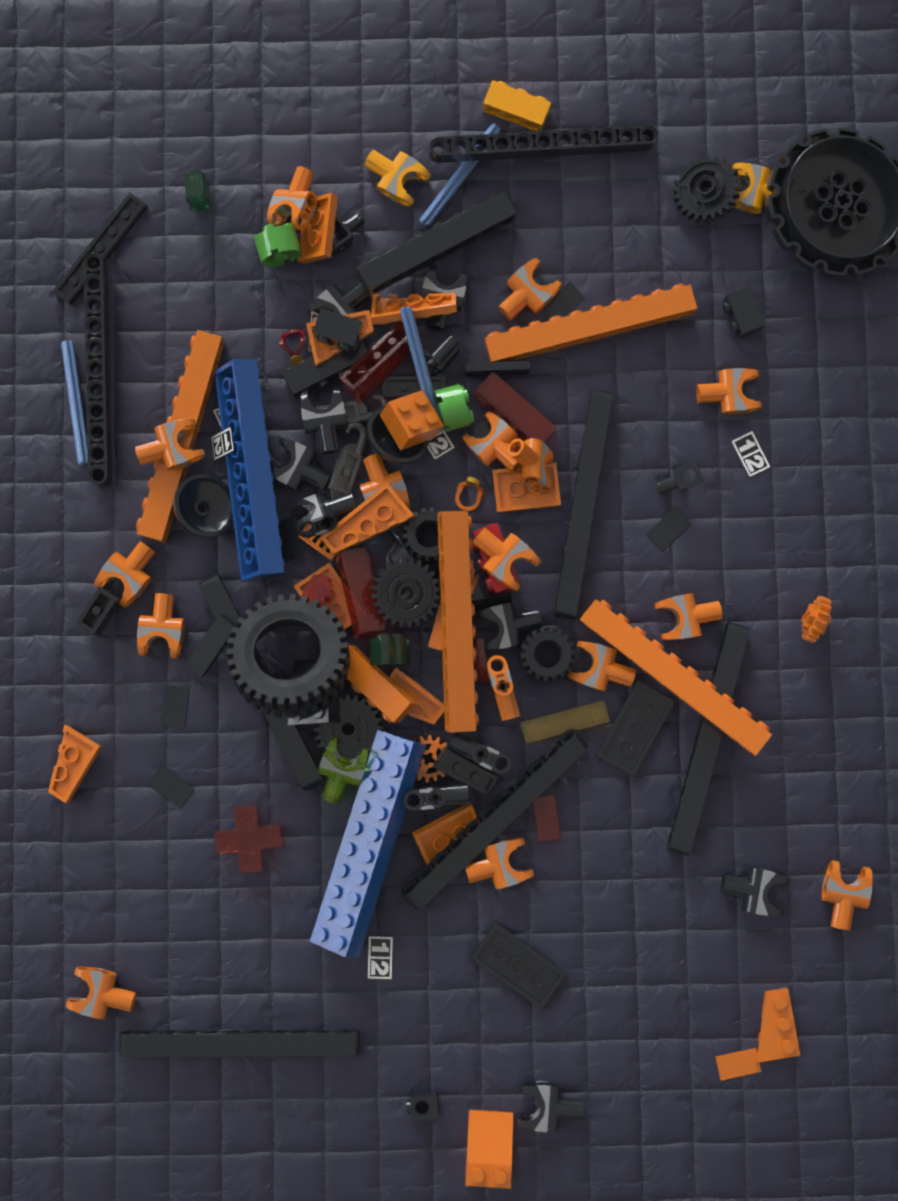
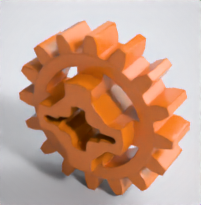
(816, 619)
(424, 767)

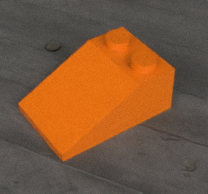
(489, 1149)

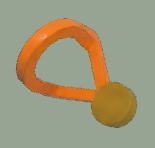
(470, 481)

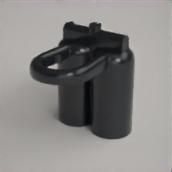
(442, 355)

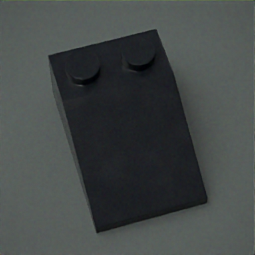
(324, 715)

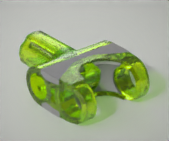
(340, 771)

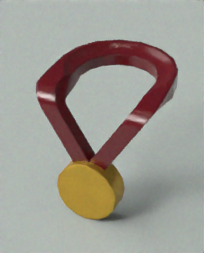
(295, 358)

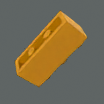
(516, 106)

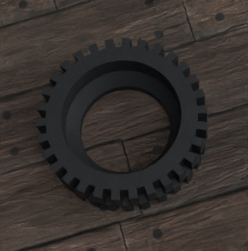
(294, 693)

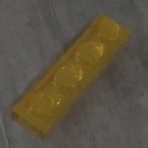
(562, 721)

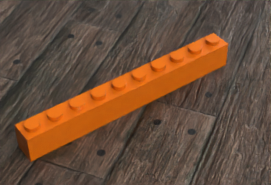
(591, 324)
(189, 404)
(457, 621)
(675, 677)

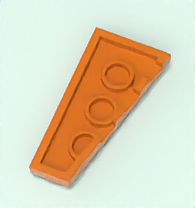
(388, 309)
(370, 518)

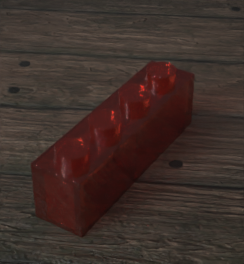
(376, 363)
(514, 409)
(356, 584)

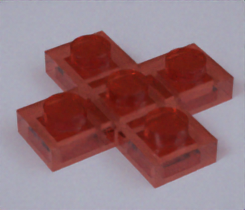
(248, 838)

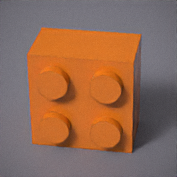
(411, 420)

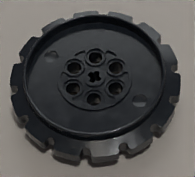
(798, 208)

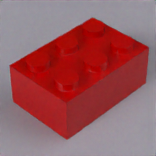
(491, 583)

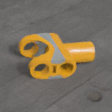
(395, 174)
(756, 193)

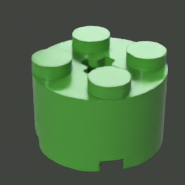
(277, 245)
(453, 407)

